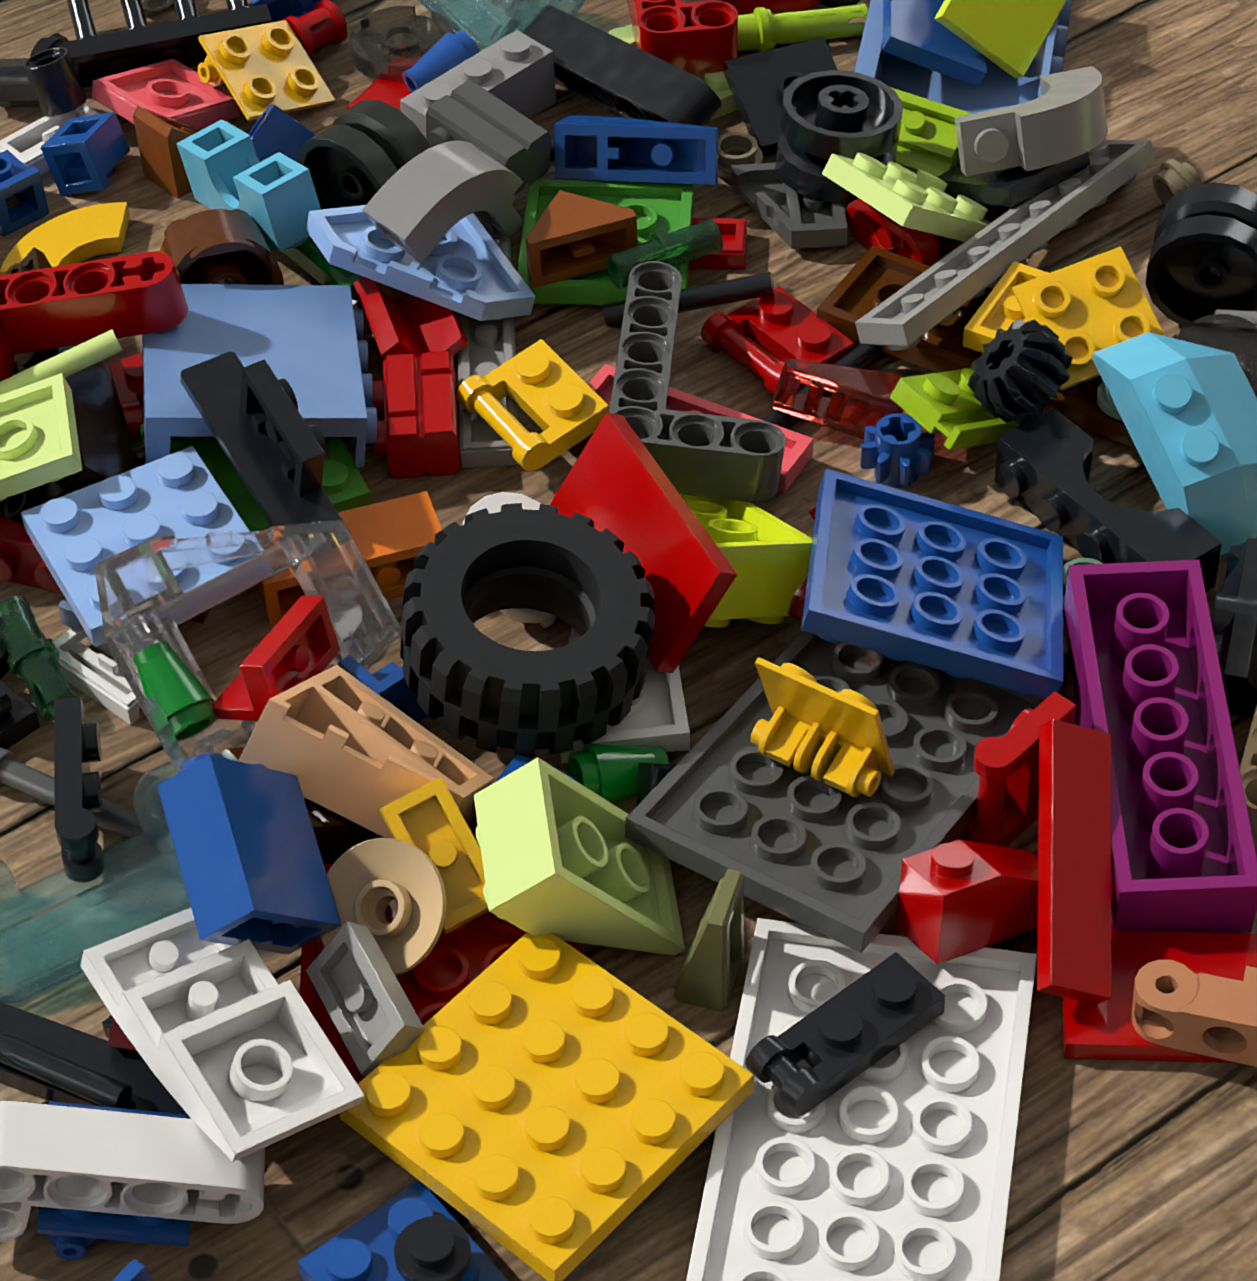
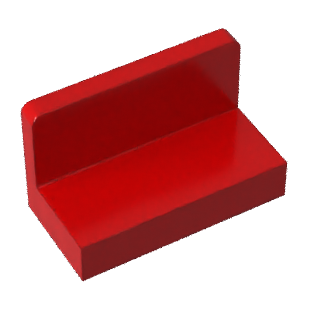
(408, 323)
(288, 655)

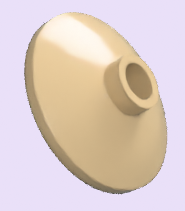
(375, 875)

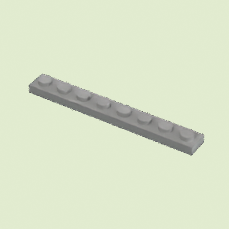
(990, 252)

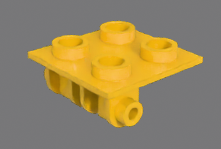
(262, 68)
(1089, 308)
(822, 727)

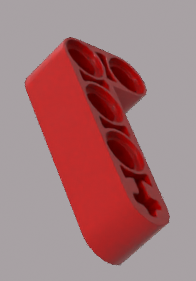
(687, 35)
(85, 300)

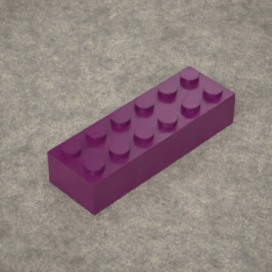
(1178, 801)

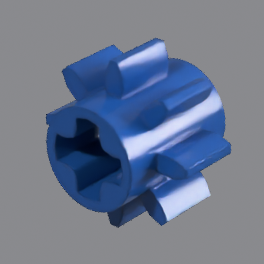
(897, 450)

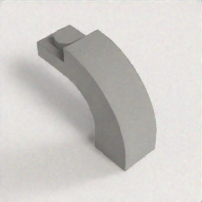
(1039, 132)
(438, 192)

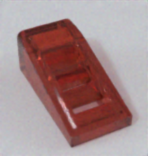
(866, 387)

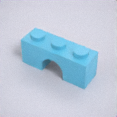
(230, 177)

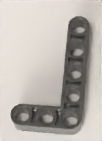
(695, 450)

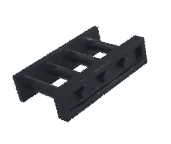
(144, 44)

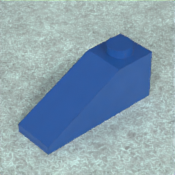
(635, 150)

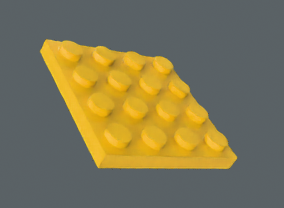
(548, 1102)

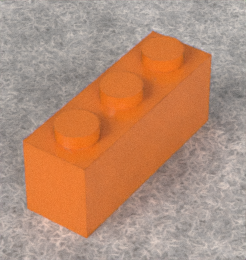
(387, 538)

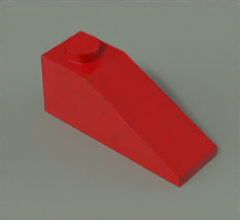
(966, 897)

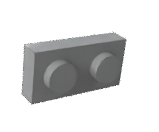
(364, 998)

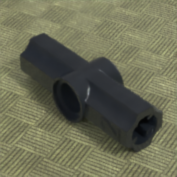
(1236, 627)

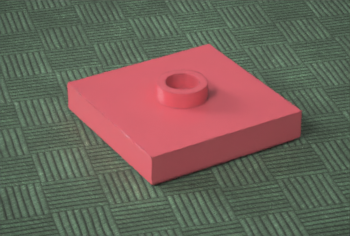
(167, 90)

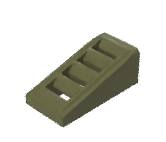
(716, 948)

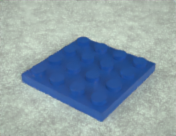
(936, 585)

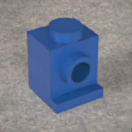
(85, 153)
(26, 186)

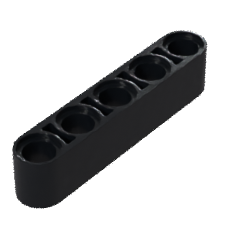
(620, 73)

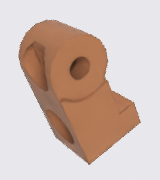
(1197, 1011)

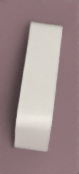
(119, 1167)

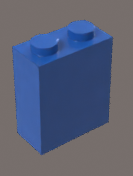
(248, 854)

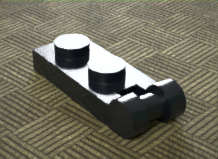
(77, 790)
(847, 1034)

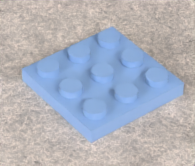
(106, 518)

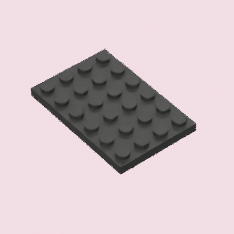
(805, 843)

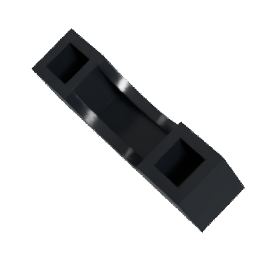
(1048, 472)

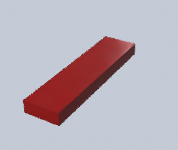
(1074, 863)

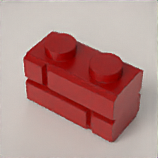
(419, 415)

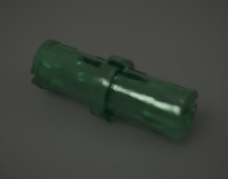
(670, 248)
(32, 656)

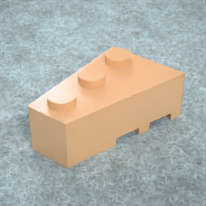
(356, 750)

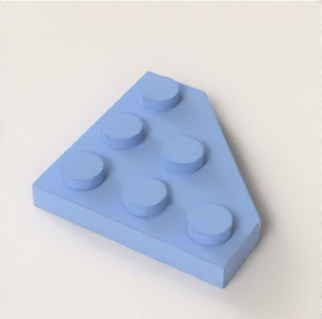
(460, 273)

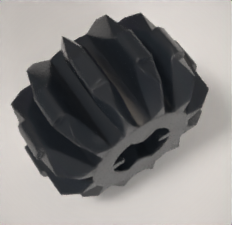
(1020, 371)

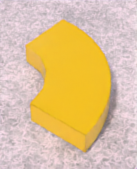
(75, 236)

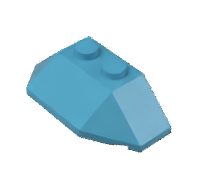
(1191, 427)

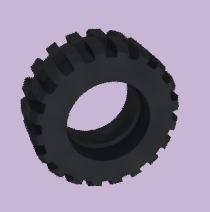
(514, 694)

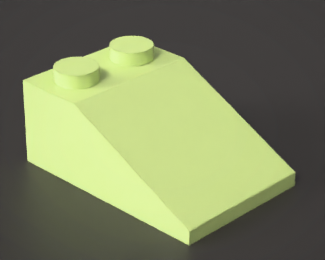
(564, 866)

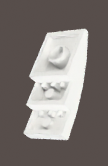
(221, 1033)

